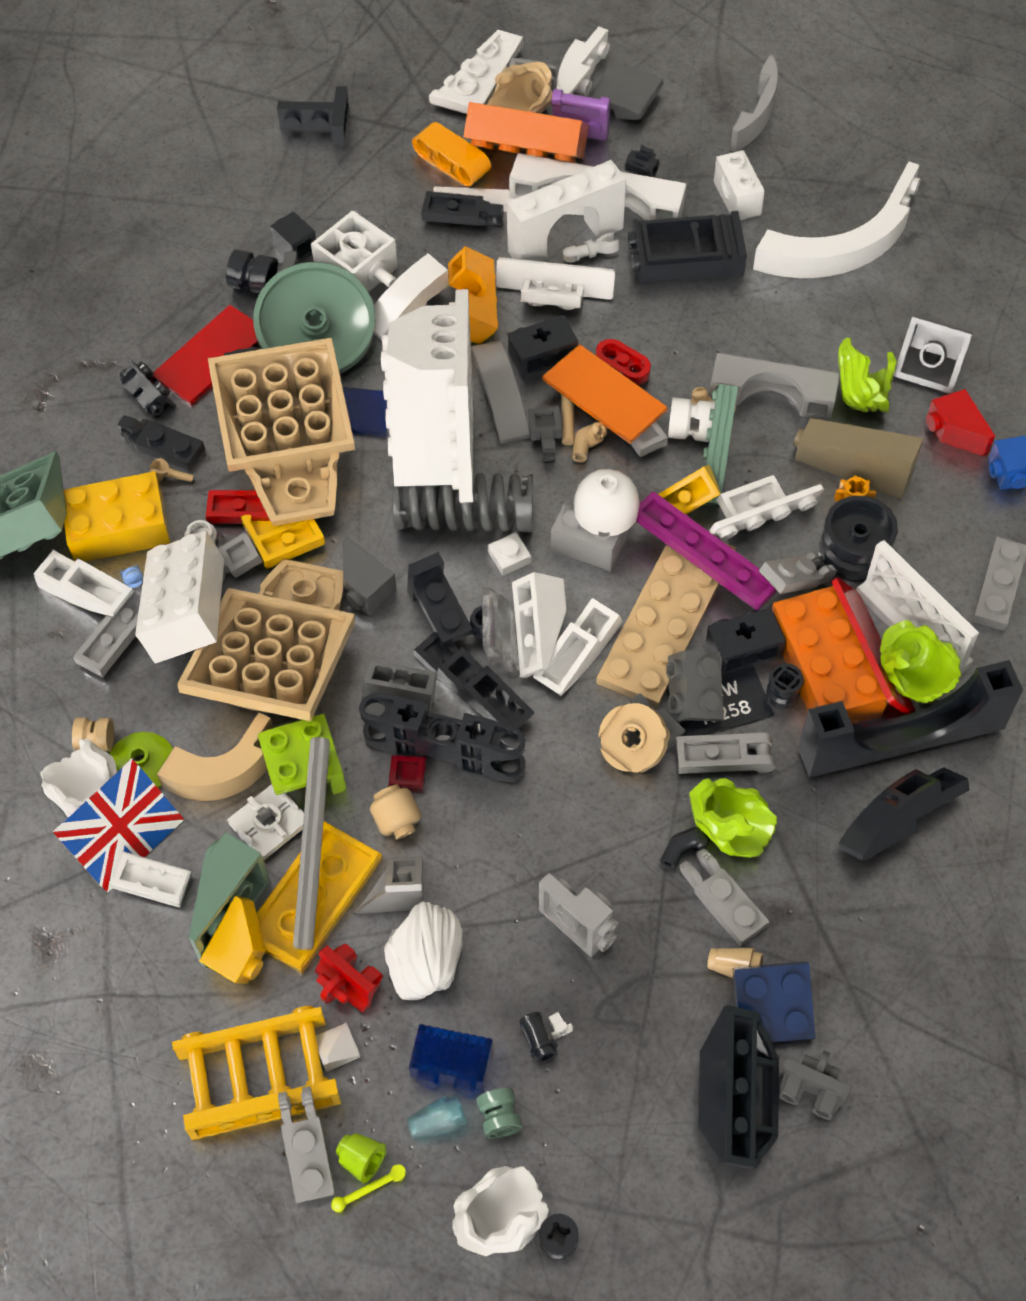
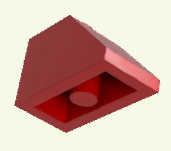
(960, 423)

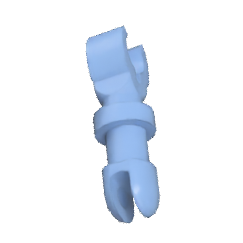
(132, 576)

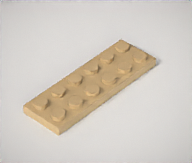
(657, 627)

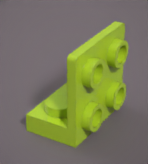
(287, 755)

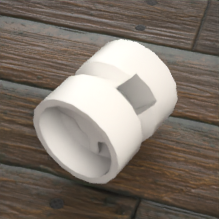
(680, 419)

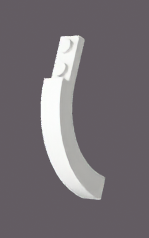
(840, 253)

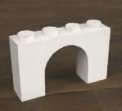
(533, 215)

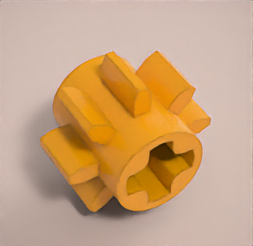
(854, 487)

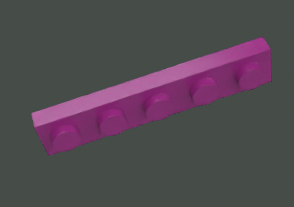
(705, 551)

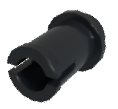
(538, 1037)

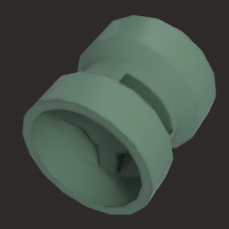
(499, 1113)

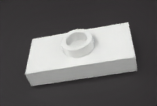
(151, 879)

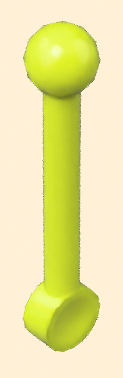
(397, 1174)

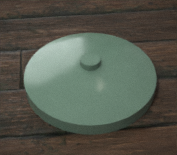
(316, 304)

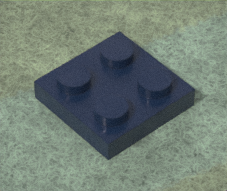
(780, 996)

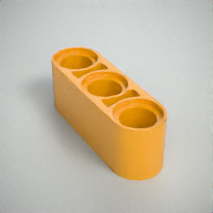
(451, 154)

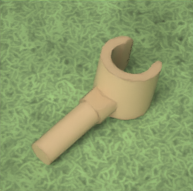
(162, 469)

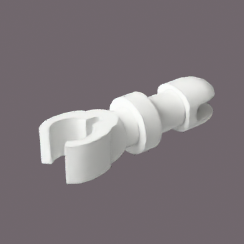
(604, 244)

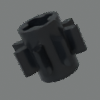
(642, 162)

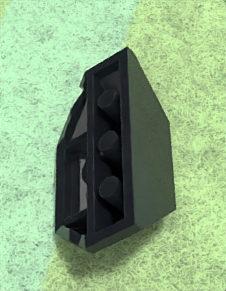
(739, 1089)

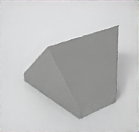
(397, 888)

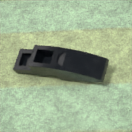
(895, 810)

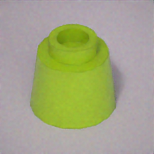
(361, 1155)

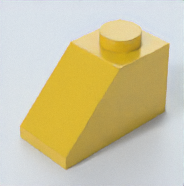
(237, 943)

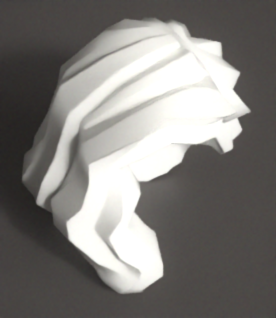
(77, 777)
(424, 951)
(499, 1212)

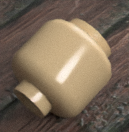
(395, 811)

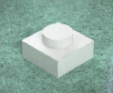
(509, 553)

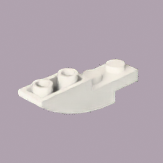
(581, 62)

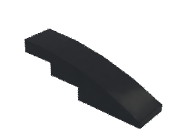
(472, 683)

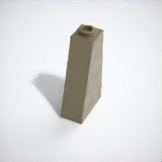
(852, 450)

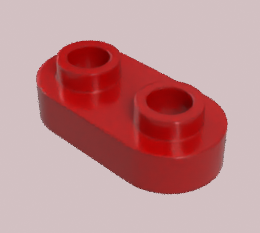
(625, 360)

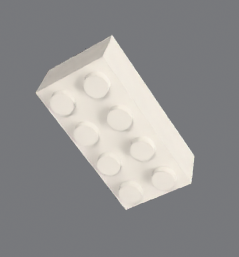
(180, 597)

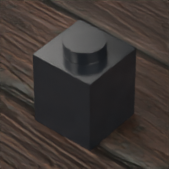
(293, 234)

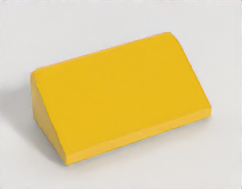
(692, 490)

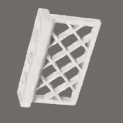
(901, 603)

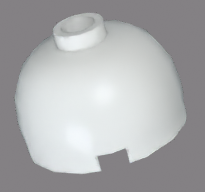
(606, 502)

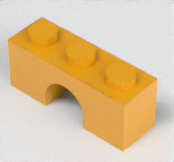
(477, 274)

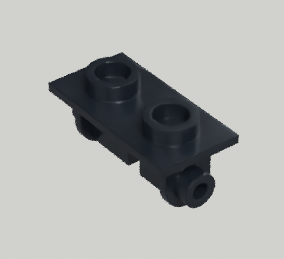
(139, 378)

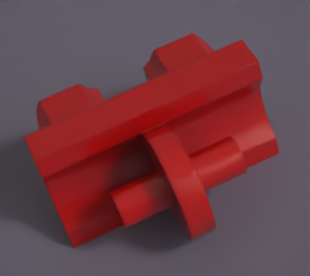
(343, 981)

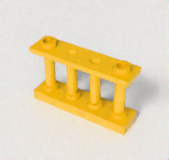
(245, 1109)

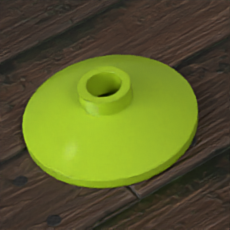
(151, 745)

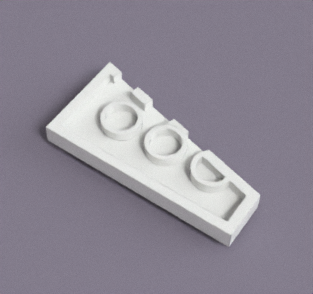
(477, 75)

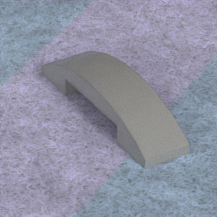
(751, 125)
(501, 391)

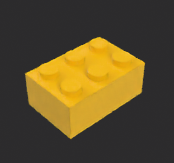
(115, 517)

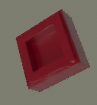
(408, 772)

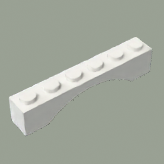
(644, 195)

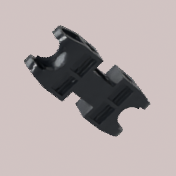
(462, 747)

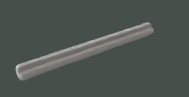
(311, 844)

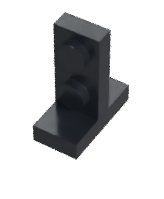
(318, 116)
(437, 599)

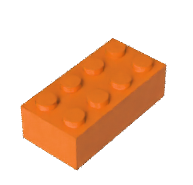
(526, 130)
(828, 654)

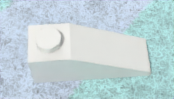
(538, 619)

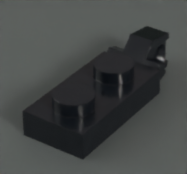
(461, 209)
(162, 442)

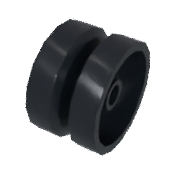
(852, 533)

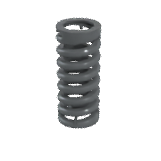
(519, 501)

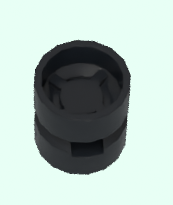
(246, 271)

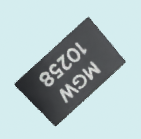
(742, 704)

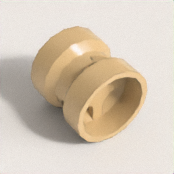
(99, 732)

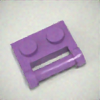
(587, 109)

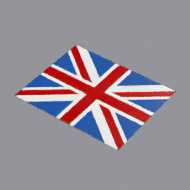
(118, 818)

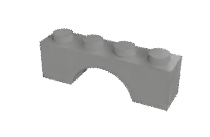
(808, 388)

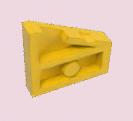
(282, 540)

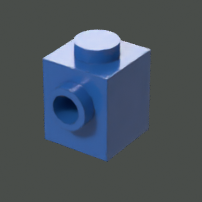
(1008, 462)

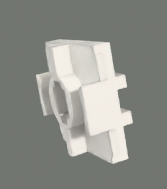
(267, 839)

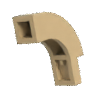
(217, 776)

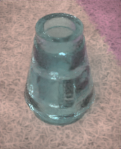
(437, 1118)

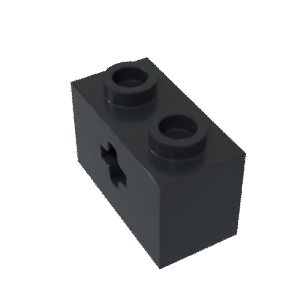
(541, 345)
(746, 640)

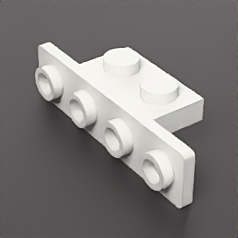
(554, 282)
(758, 502)

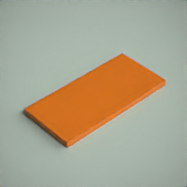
(605, 393)

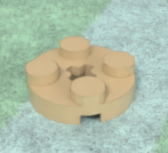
(614, 741)

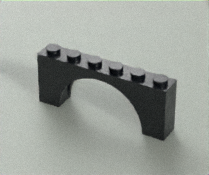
(978, 707)

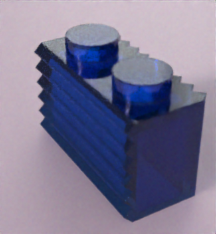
(451, 1059)

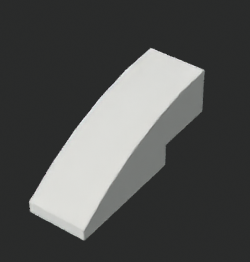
(410, 292)
(81, 584)
(579, 646)

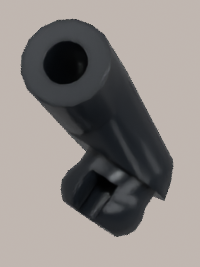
(680, 842)

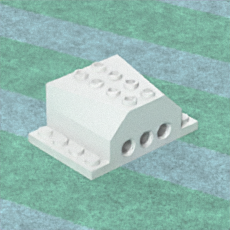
(431, 396)

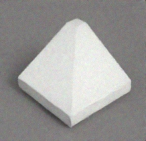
(336, 1047)

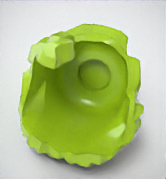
(858, 387)
(919, 662)
(732, 817)

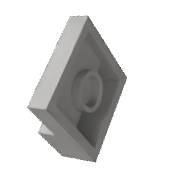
(583, 918)

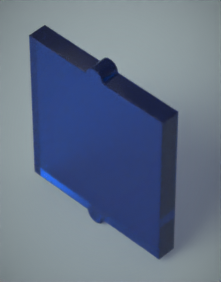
(366, 410)

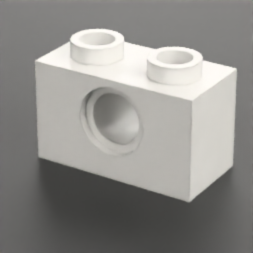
(739, 185)

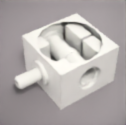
(359, 250)

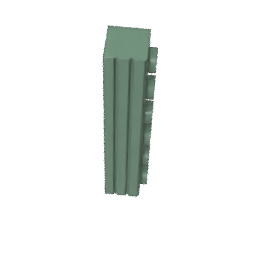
(720, 433)

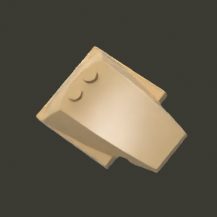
(284, 425)
(275, 644)

